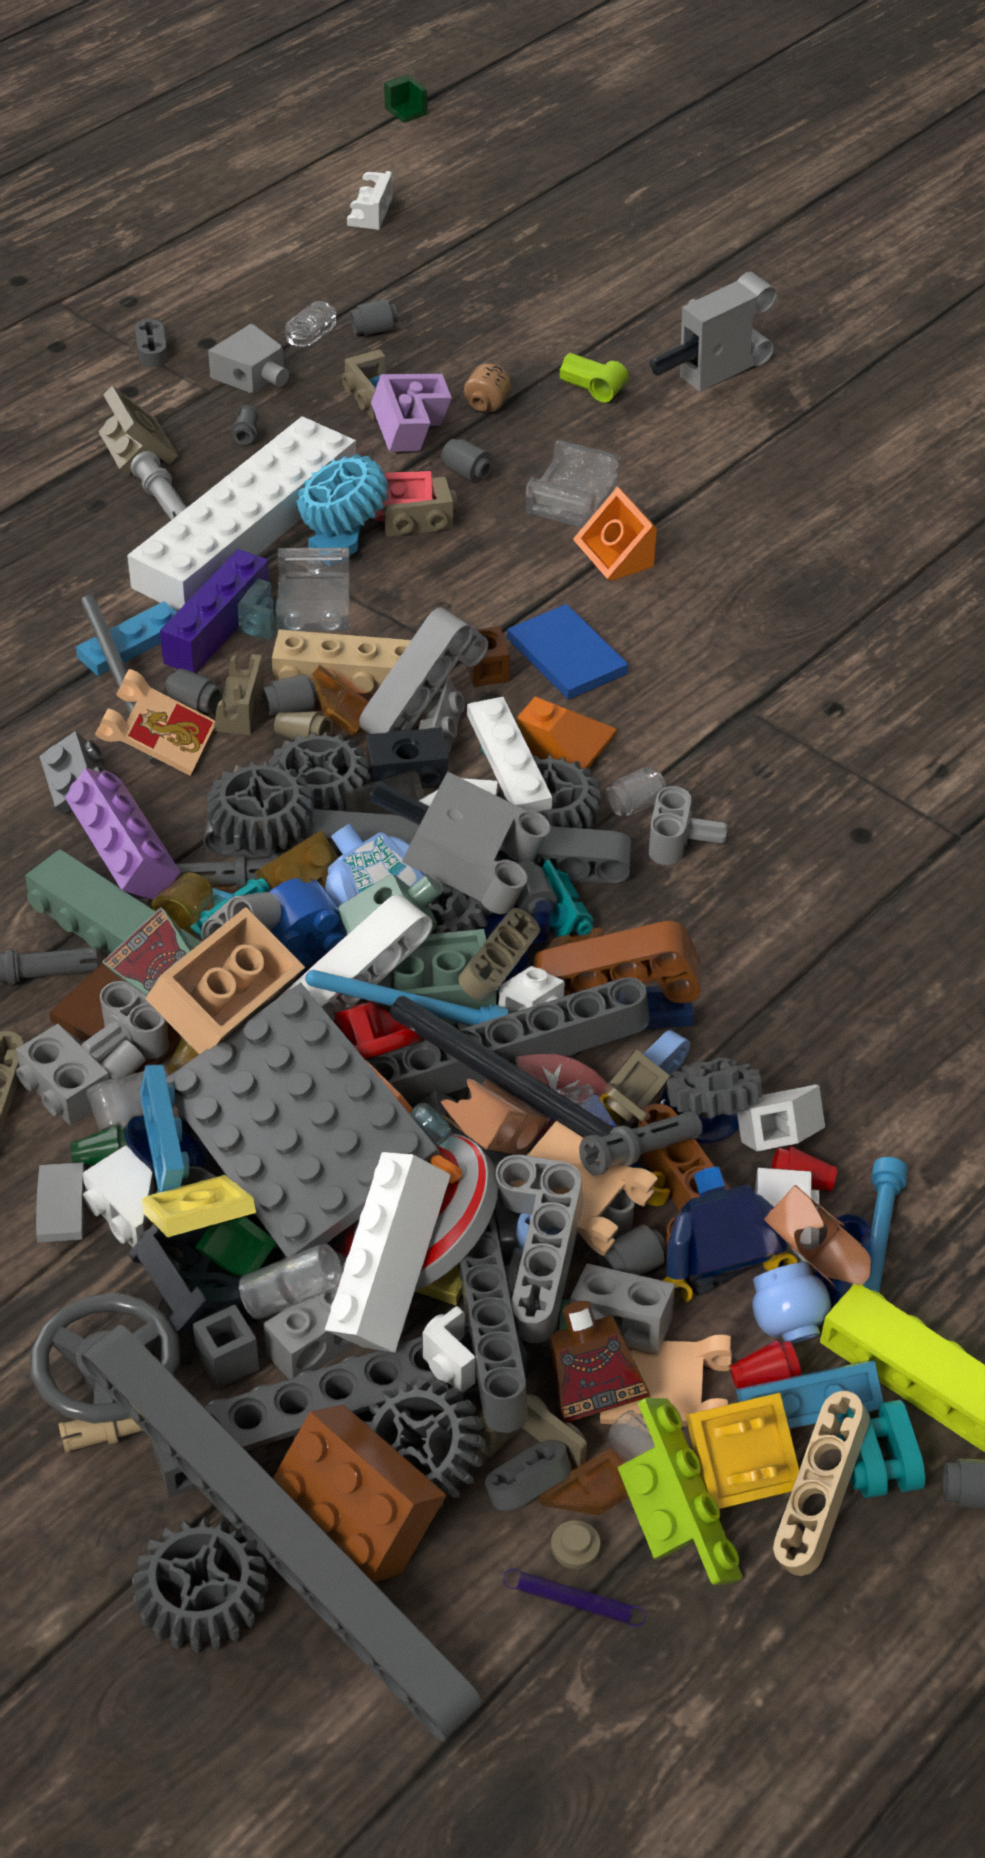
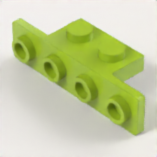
(673, 1498)

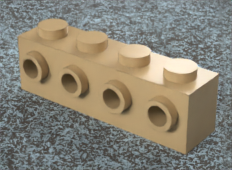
(354, 660)

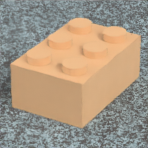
(224, 981)

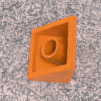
(618, 537)

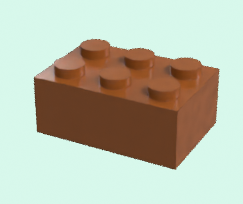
(359, 1491)

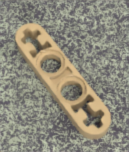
(816, 1481)

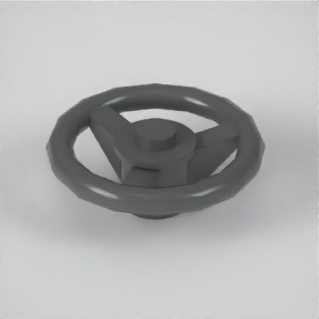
(72, 1346)

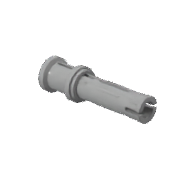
(157, 482)

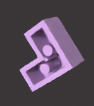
(408, 406)

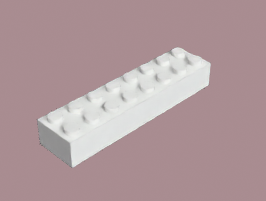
(239, 512)

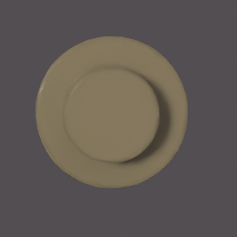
(575, 1544)

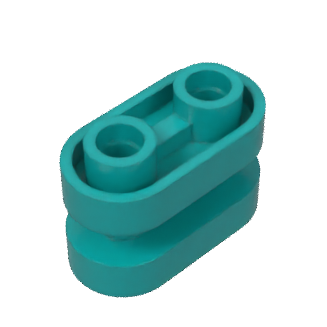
(904, 1461)

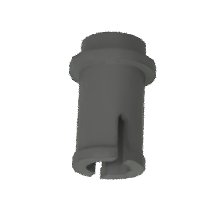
(244, 429)

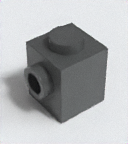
(226, 1346)

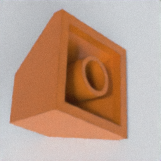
(562, 733)

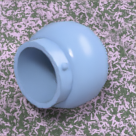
(790, 1302)

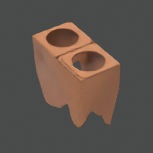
(495, 1118)
(839, 1254)

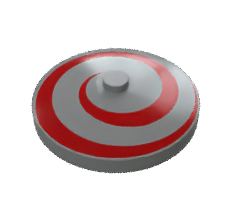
(462, 1214)

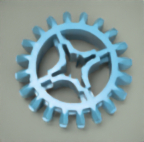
(342, 495)

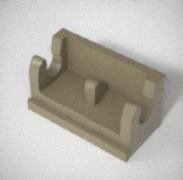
(240, 697)

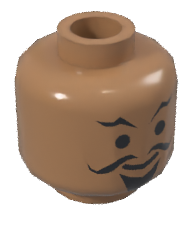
(487, 388)

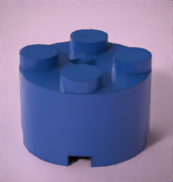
(308, 921)

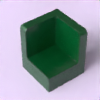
(405, 98)
(236, 1245)

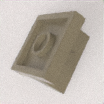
(133, 432)

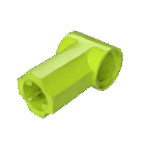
(600, 379)

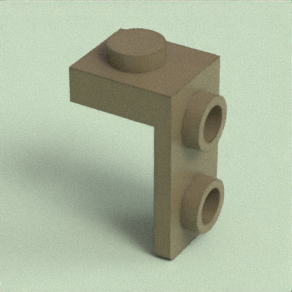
(356, 376)
(422, 515)
(635, 1086)
(543, 1427)

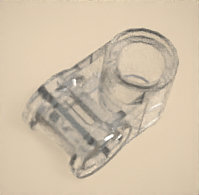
(116, 1100)

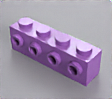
(121, 834)

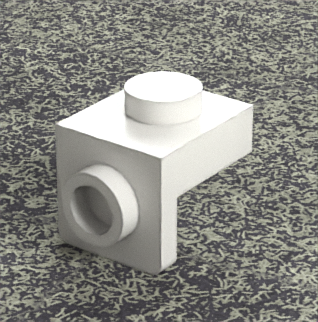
(445, 1353)

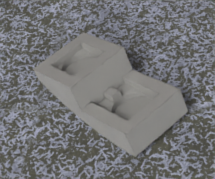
(60, 1202)

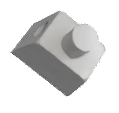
(248, 360)

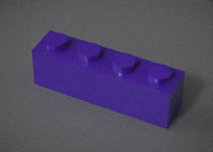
(211, 612)

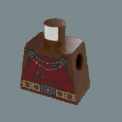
(592, 1365)

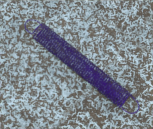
(519, 1586)

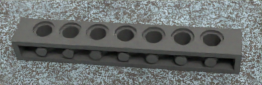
(310, 1391)

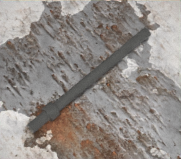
(109, 648)

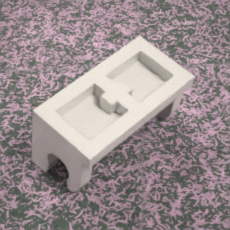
(372, 203)

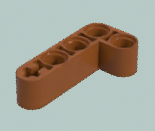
(647, 953)
(676, 1162)

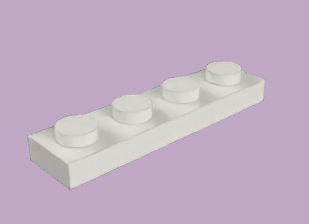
(509, 755)

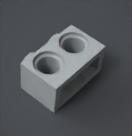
(59, 1073)
(637, 1304)
(298, 1337)

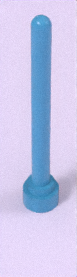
(388, 996)
(888, 1178)

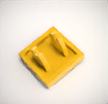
(744, 1450)

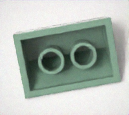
(435, 968)

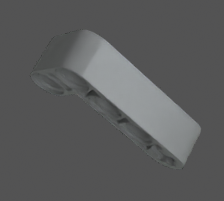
(421, 671)
(541, 1249)

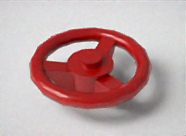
(373, 1030)

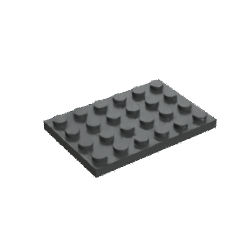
(296, 1119)

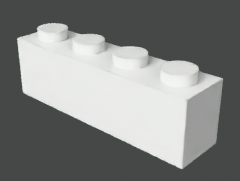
(388, 1252)

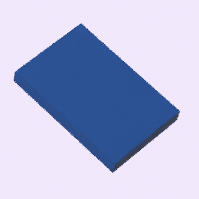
(567, 651)

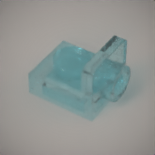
(256, 611)

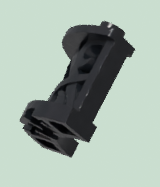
(177, 1264)

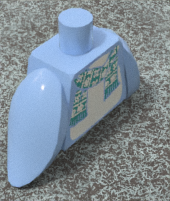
(366, 864)

